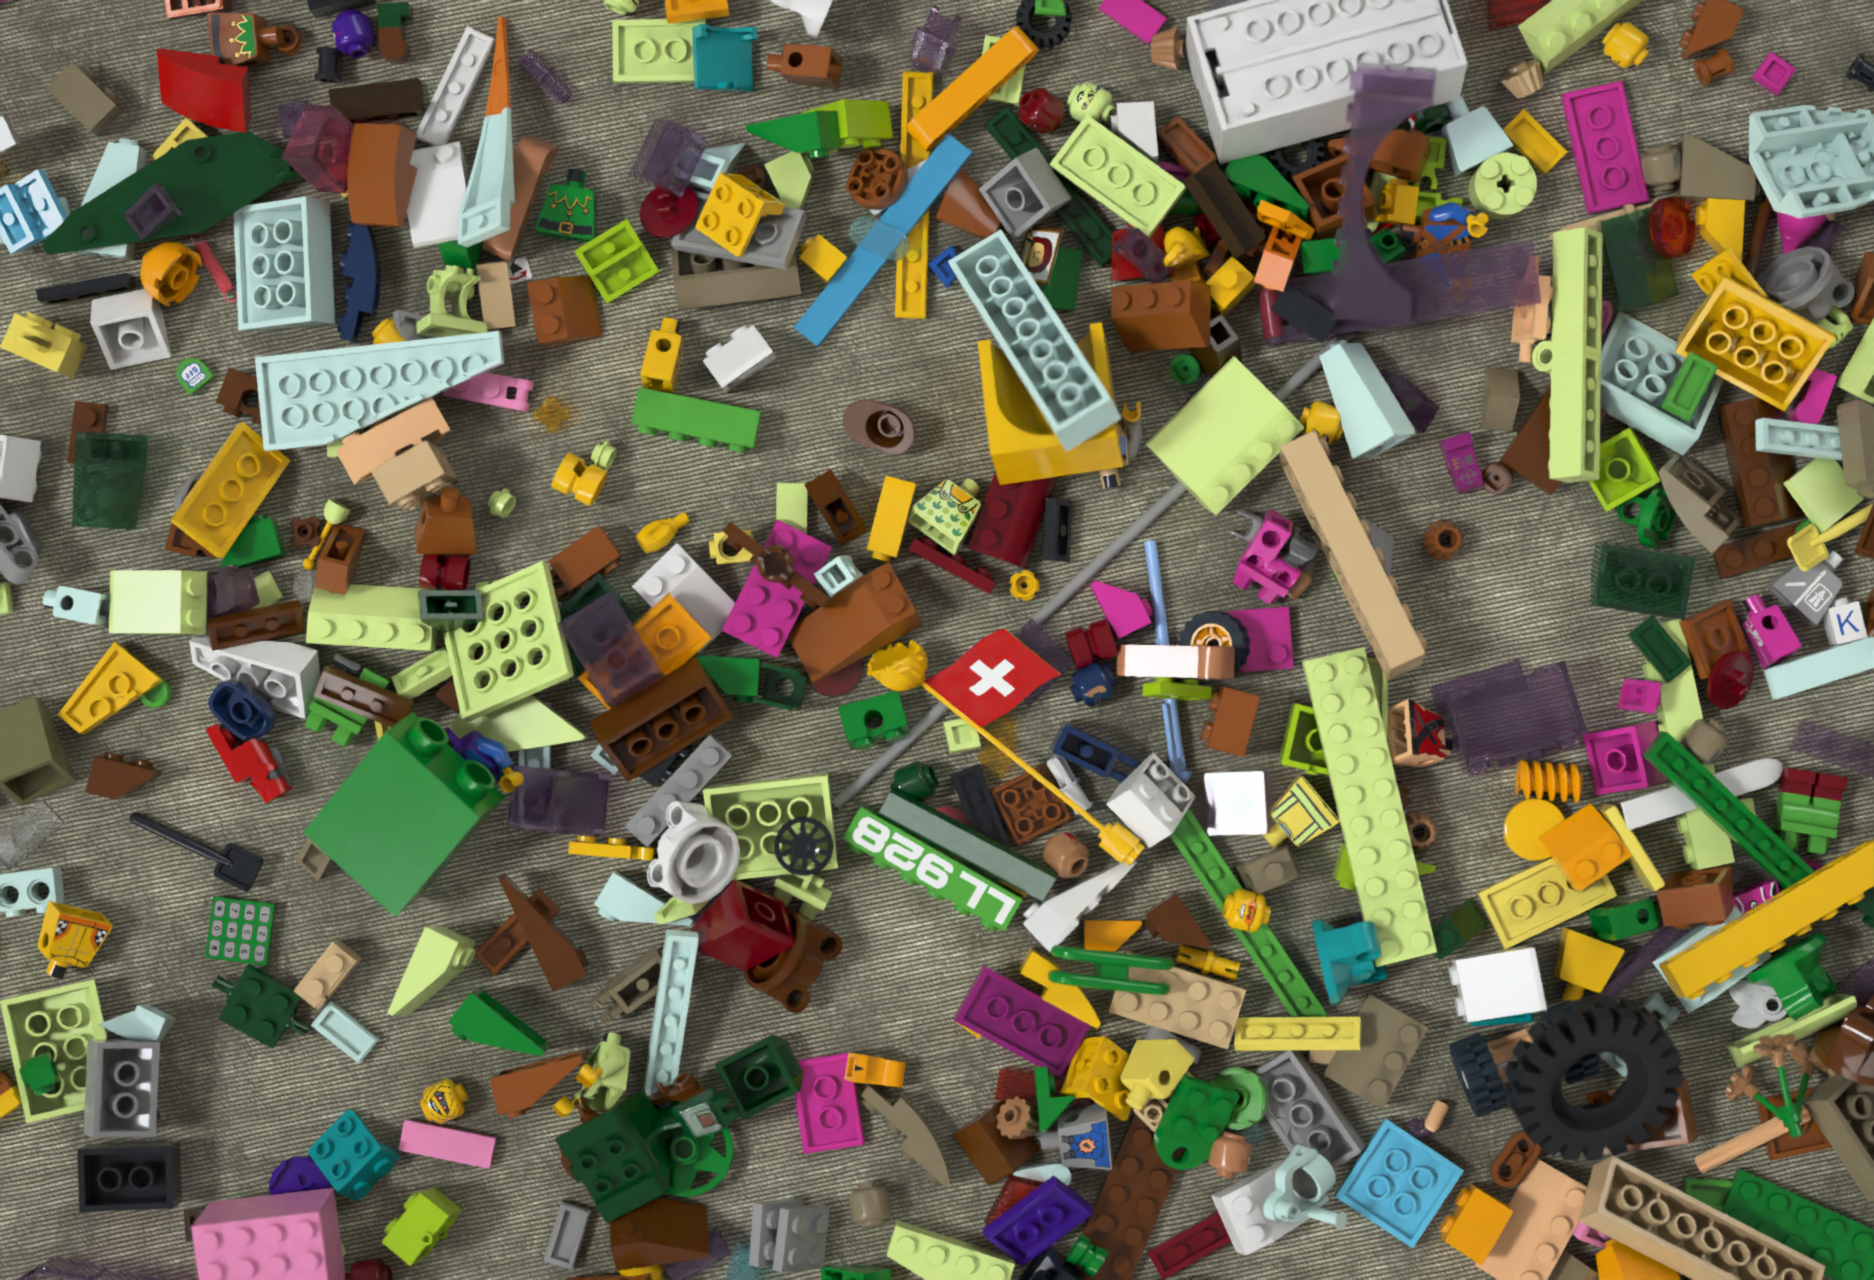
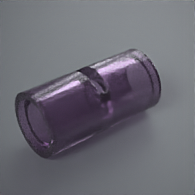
(687, 1269)

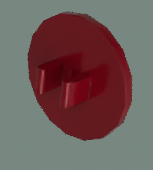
(668, 214)
(1730, 679)

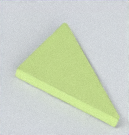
(521, 725)

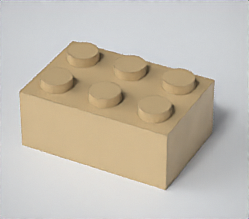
(415, 476)

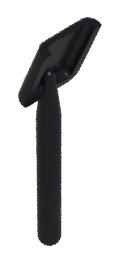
(233, 866)

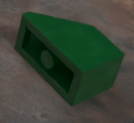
(1456, 928)

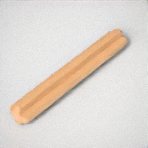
(1744, 1143)

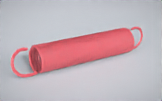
(214, 267)

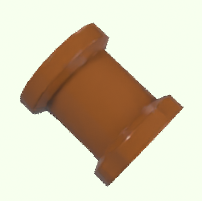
(1713, 67)

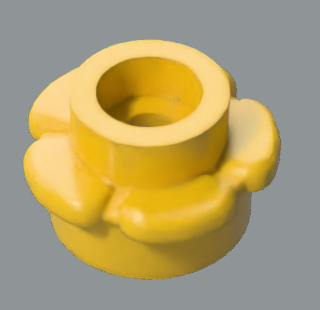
(1032, 585)

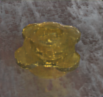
(542, 414)

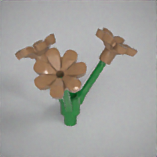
(1776, 1048)

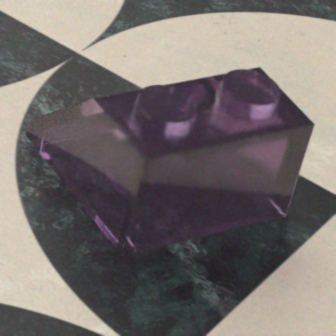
(668, 157)

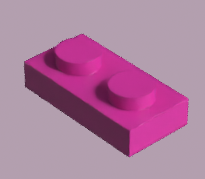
(1640, 696)

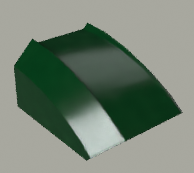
(760, 1075)

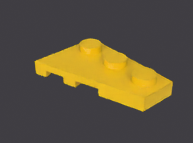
(108, 688)

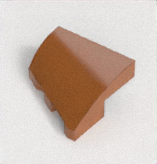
(967, 208)

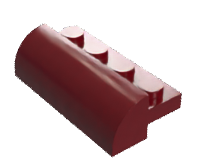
(1011, 520)

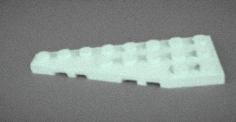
(339, 391)

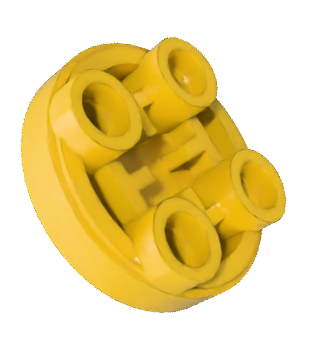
(1526, 823)

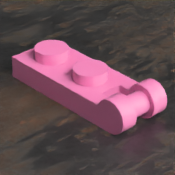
(493, 391)

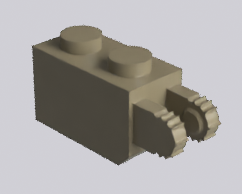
(630, 986)

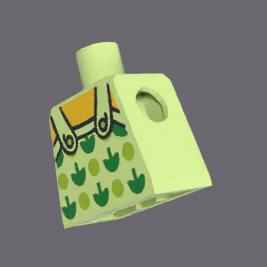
(947, 513)

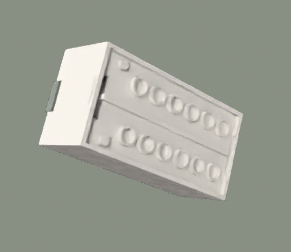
(1285, 66)

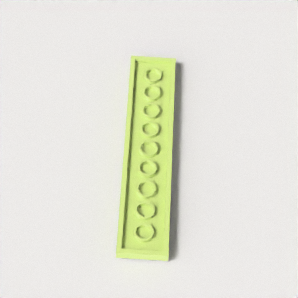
(1369, 804)

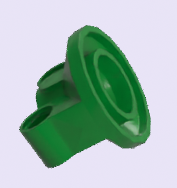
(1797, 976)

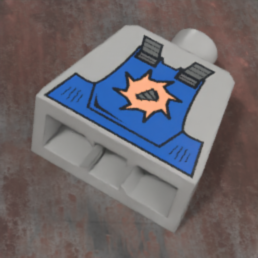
(1082, 1138)

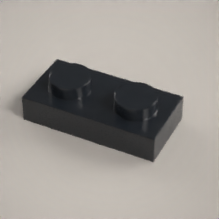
(1057, 530)

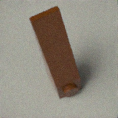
(551, 946)

